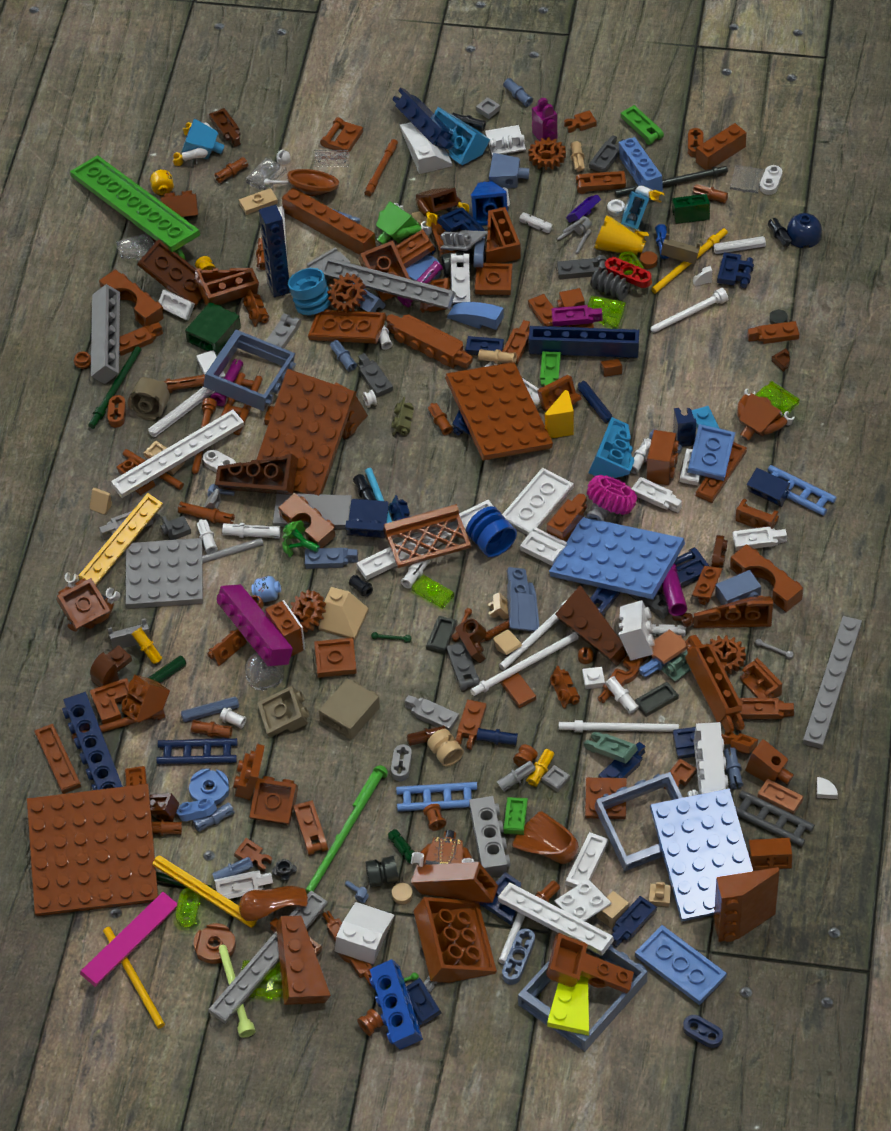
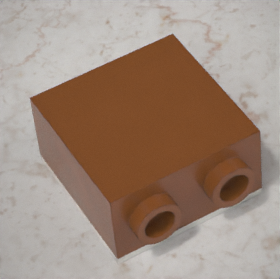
(288, 625)

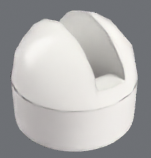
(285, 157)

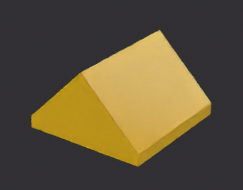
(560, 417)

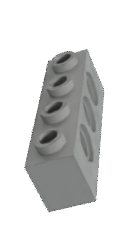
(484, 809)

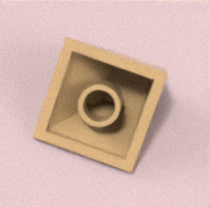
(343, 614)

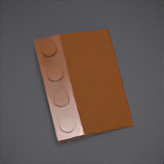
(744, 902)
(453, 939)

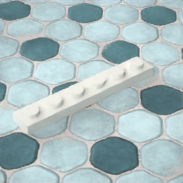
(555, 918)

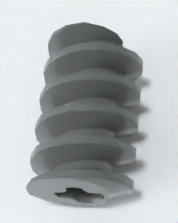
(609, 285)

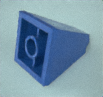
(487, 197)

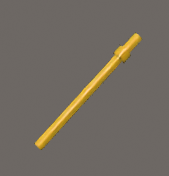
(710, 243)
(137, 984)

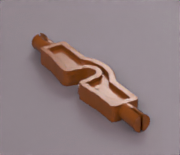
(622, 676)
(362, 968)

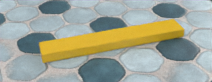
(121, 539)

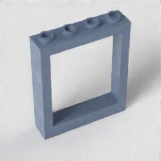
(529, 1002)

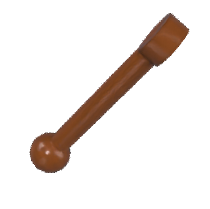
(455, 637)

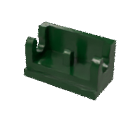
(691, 208)

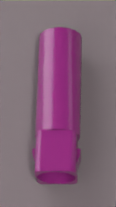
(674, 593)

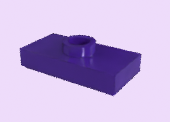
(584, 208)

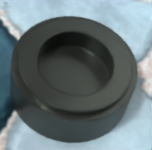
(778, 316)

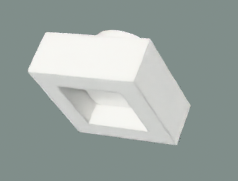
(593, 677)

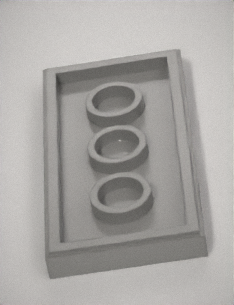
(332, 507)

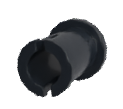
(364, 588)

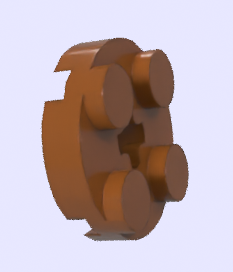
(213, 932)

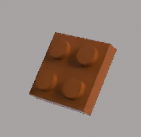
(493, 279)
(335, 657)
(596, 788)

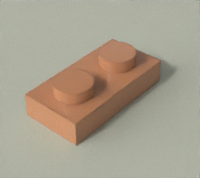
(780, 796)

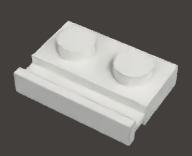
(543, 546)

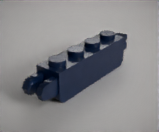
(424, 119)

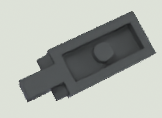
(374, 376)

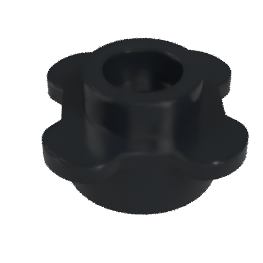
(280, 866)

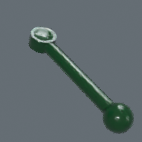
(407, 638)

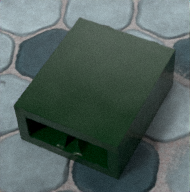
(212, 328)

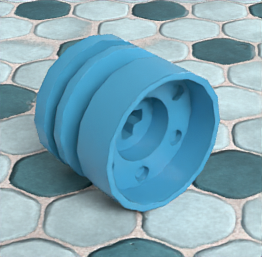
(309, 291)

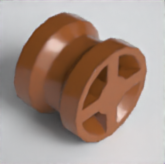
(525, 754)
(370, 1022)

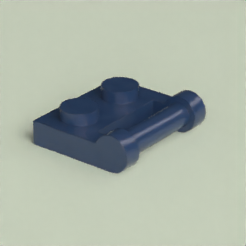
(690, 570)

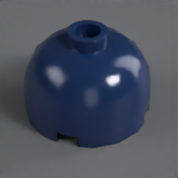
(804, 230)

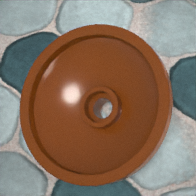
(312, 181)

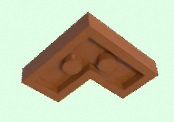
(107, 697)

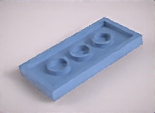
(680, 964)

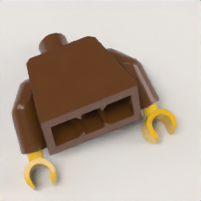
(437, 200)

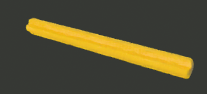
(201, 889)

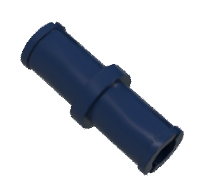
(497, 736)

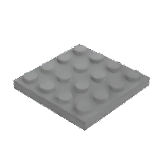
(164, 573)

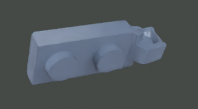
(330, 557)

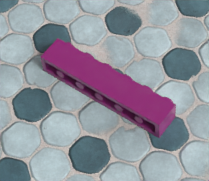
(254, 625)

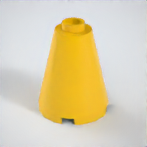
(618, 238)

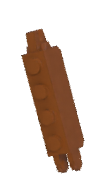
(428, 340)
(714, 684)

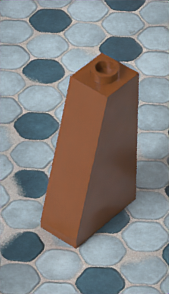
(455, 881)

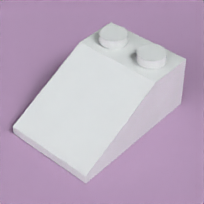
(363, 932)

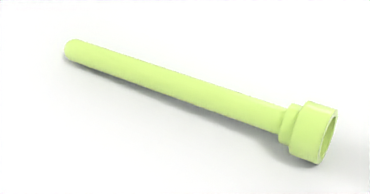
(245, 1026)

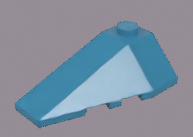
(614, 452)

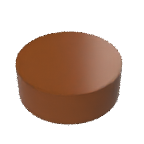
(648, 259)

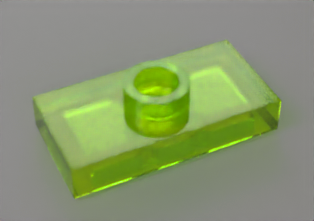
(432, 591)

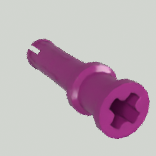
(434, 269)
(231, 375)

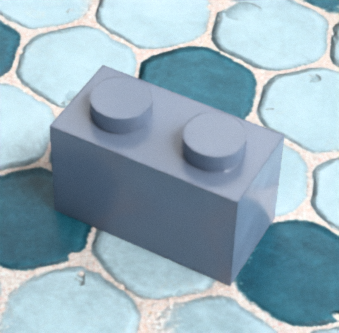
(737, 588)

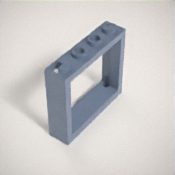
(259, 348)
(625, 794)

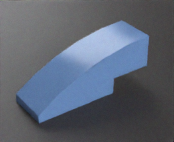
(477, 314)

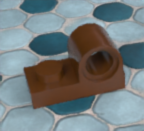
(472, 638)
(164, 807)

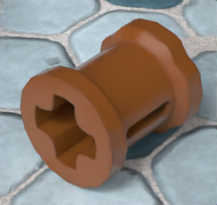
(434, 817)

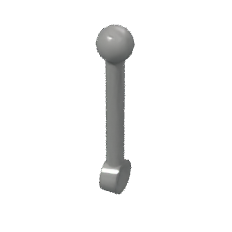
(789, 654)

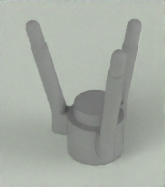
(581, 226)

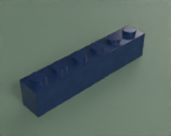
(584, 341)

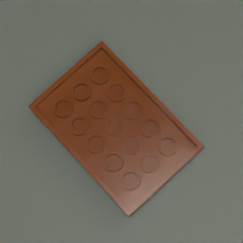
(498, 411)
(309, 425)

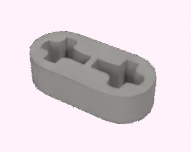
(397, 762)

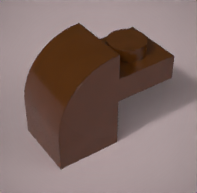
(106, 666)

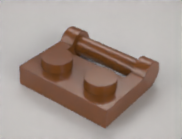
(346, 139)

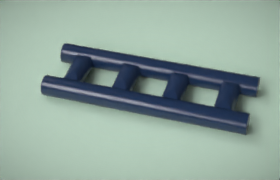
(205, 743)

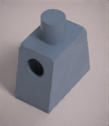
(506, 171)

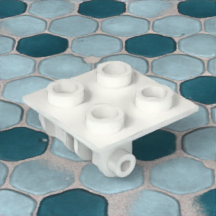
(506, 140)
(583, 901)

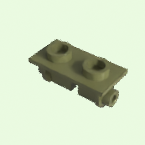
(399, 423)

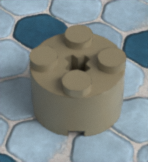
(149, 398)

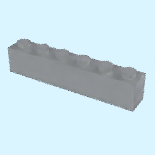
(105, 334)

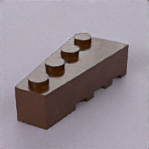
(262, 476)
(587, 621)

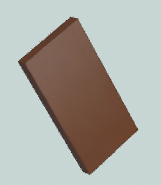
(347, 326)

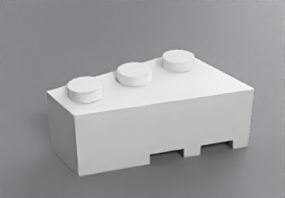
(636, 630)

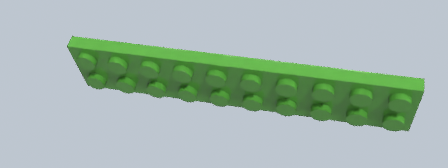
(135, 203)

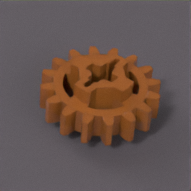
(547, 153)
(346, 292)
(308, 611)
(734, 655)

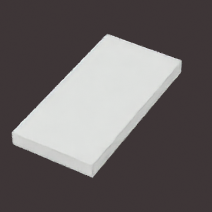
(537, 501)

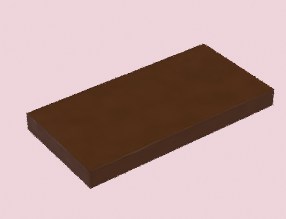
(171, 272)

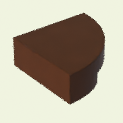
(781, 359)

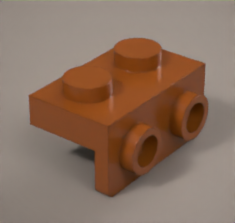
(552, 391)

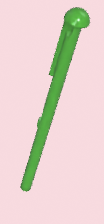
(378, 773)

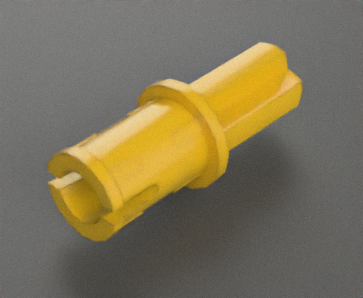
(146, 645)
(541, 768)

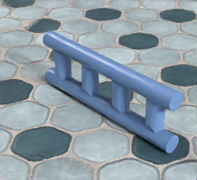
(808, 489)
(428, 789)

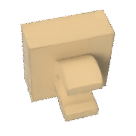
(499, 605)
(660, 894)

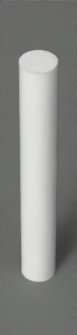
(515, 928)

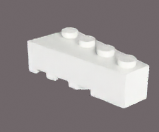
(709, 757)

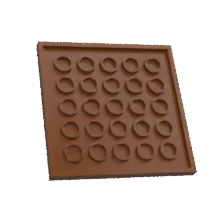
(92, 850)

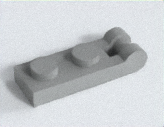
(282, 334)

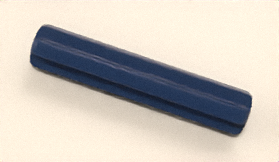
(594, 401)

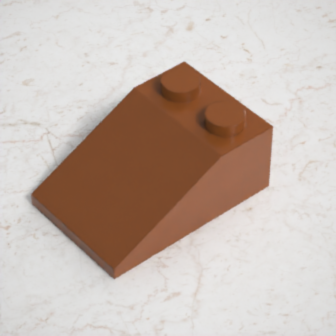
(384, 259)

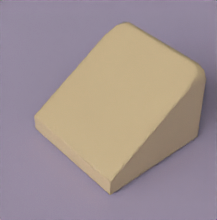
(100, 501)
(506, 642)

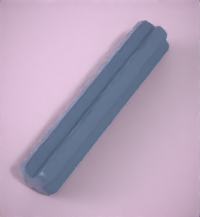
(209, 709)

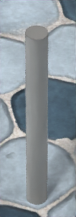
(232, 550)

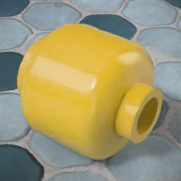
(161, 182)

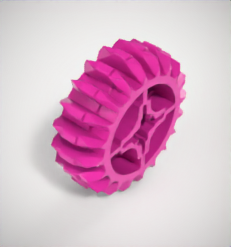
(611, 494)

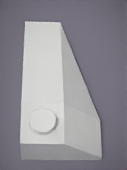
(425, 154)

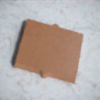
(668, 646)

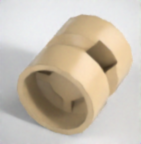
(446, 747)

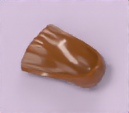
(547, 838)
(260, 903)

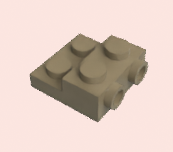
(283, 711)

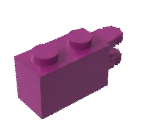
(544, 120)

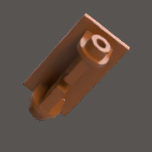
(255, 308)
(706, 584)
(227, 647)
(562, 684)

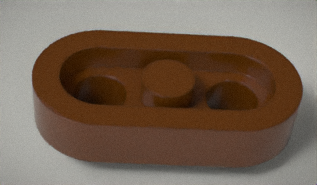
(720, 546)

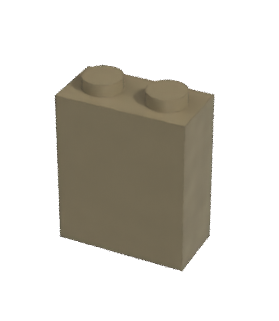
(349, 708)

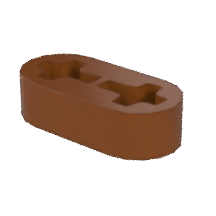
(694, 142)
(120, 411)

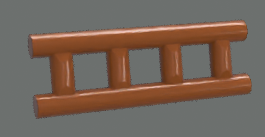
(243, 412)

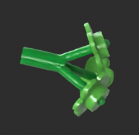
(295, 531)

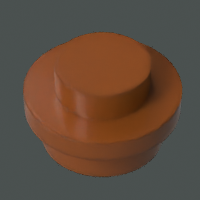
(82, 360)

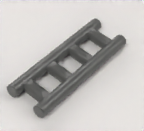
(777, 828)

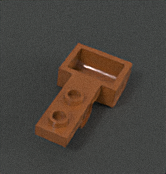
(571, 961)

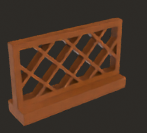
(418, 523)

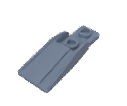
(521, 601)

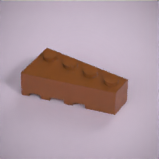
(299, 966)

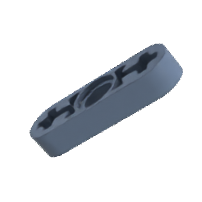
(479, 253)
(519, 964)

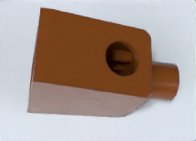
(768, 764)

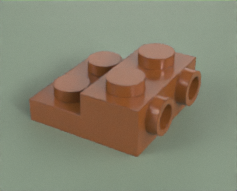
(82, 603)
(249, 772)
(273, 800)

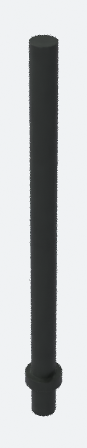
(679, 179)

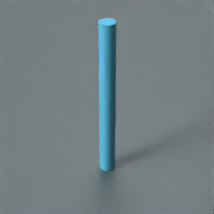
(376, 490)

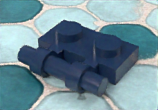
(729, 270)

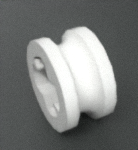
(369, 398)

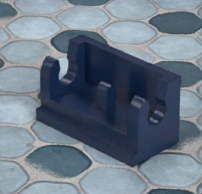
(684, 427)
(768, 487)

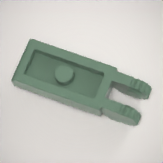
(611, 747)

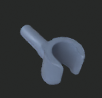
(212, 487)
(361, 893)

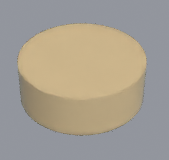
(402, 893)

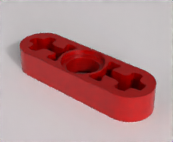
(633, 278)

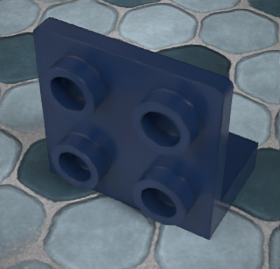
(367, 518)

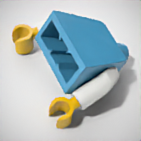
(198, 143)
(636, 206)

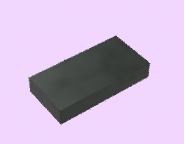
(441, 634)
(656, 699)

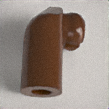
(686, 619)

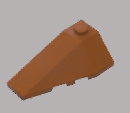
(741, 613)

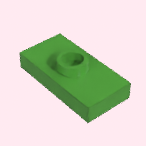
(515, 815)

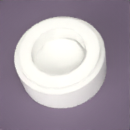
(616, 207)

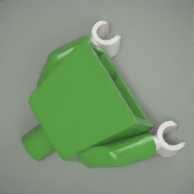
(398, 224)

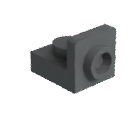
(175, 528)

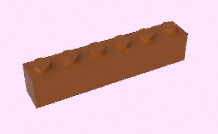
(328, 221)

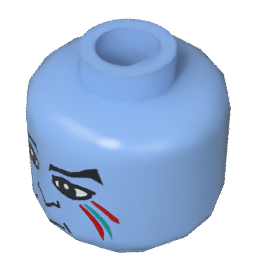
(266, 588)

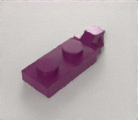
(575, 315)

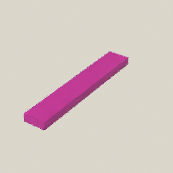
(128, 939)

